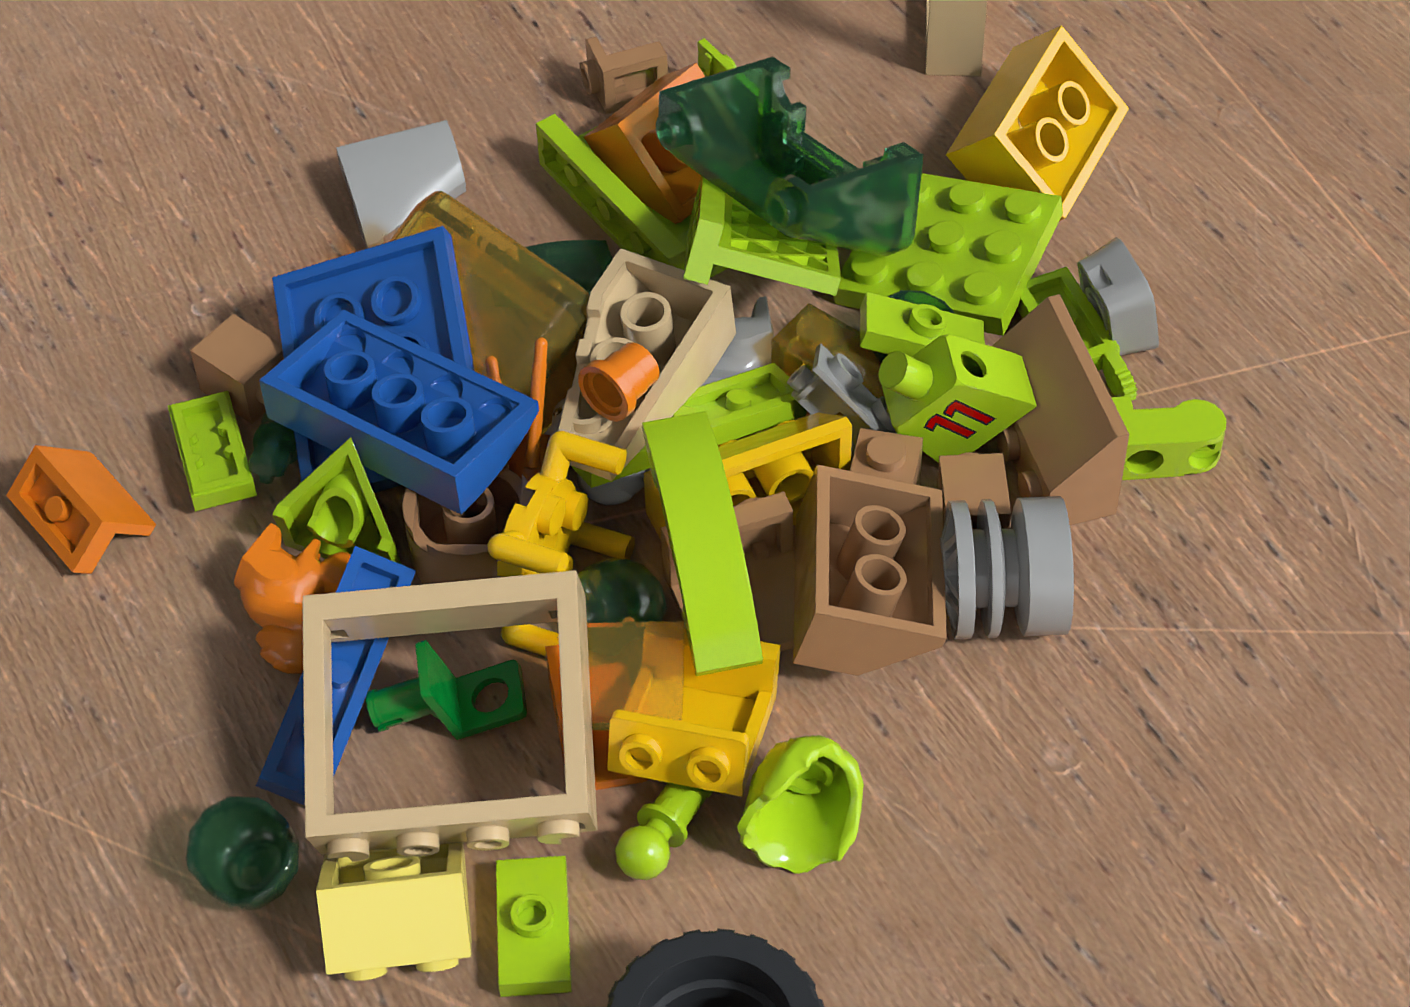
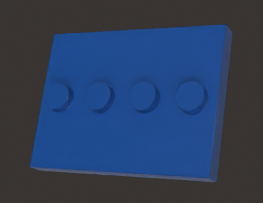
(398, 285)

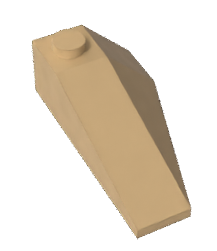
(674, 319)

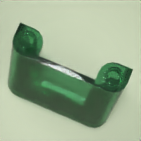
(755, 148)

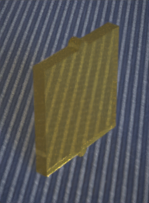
(636, 669)

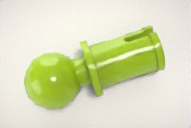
(645, 849)

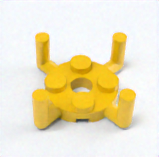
(542, 532)

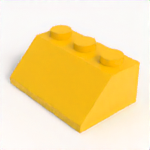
(1040, 121)
(774, 461)

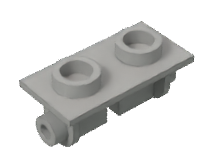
(838, 387)

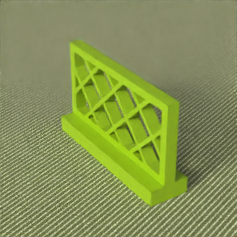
(736, 238)

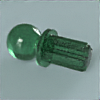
(273, 450)

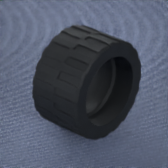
(714, 972)

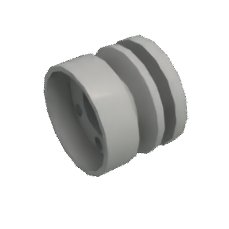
(1009, 567)

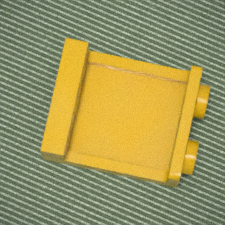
(718, 732)

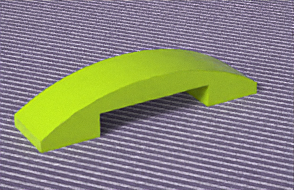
(704, 543)

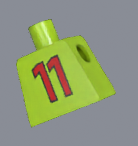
(955, 393)

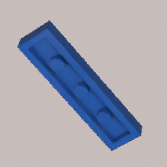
(352, 674)

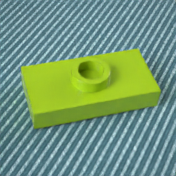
(908, 327)
(212, 451)
(533, 926)

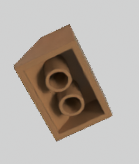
(1075, 434)
(867, 572)

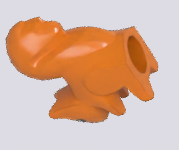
(273, 589)

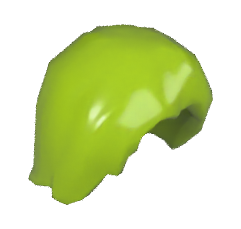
(803, 804)

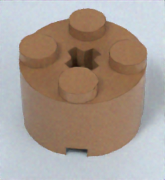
(455, 545)

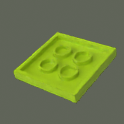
(969, 249)

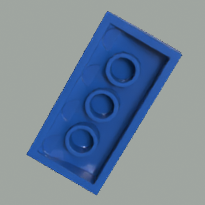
(402, 406)

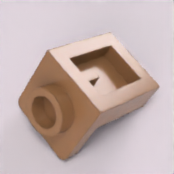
(622, 74)

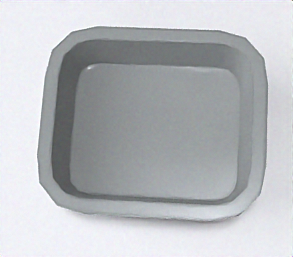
(1120, 297)

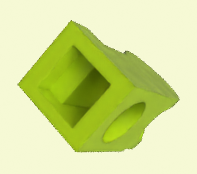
(1171, 439)

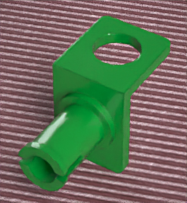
(447, 697)

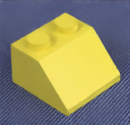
(394, 912)

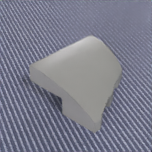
(396, 173)

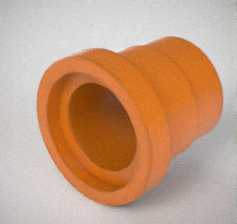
(618, 381)

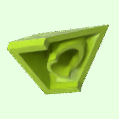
(336, 508)

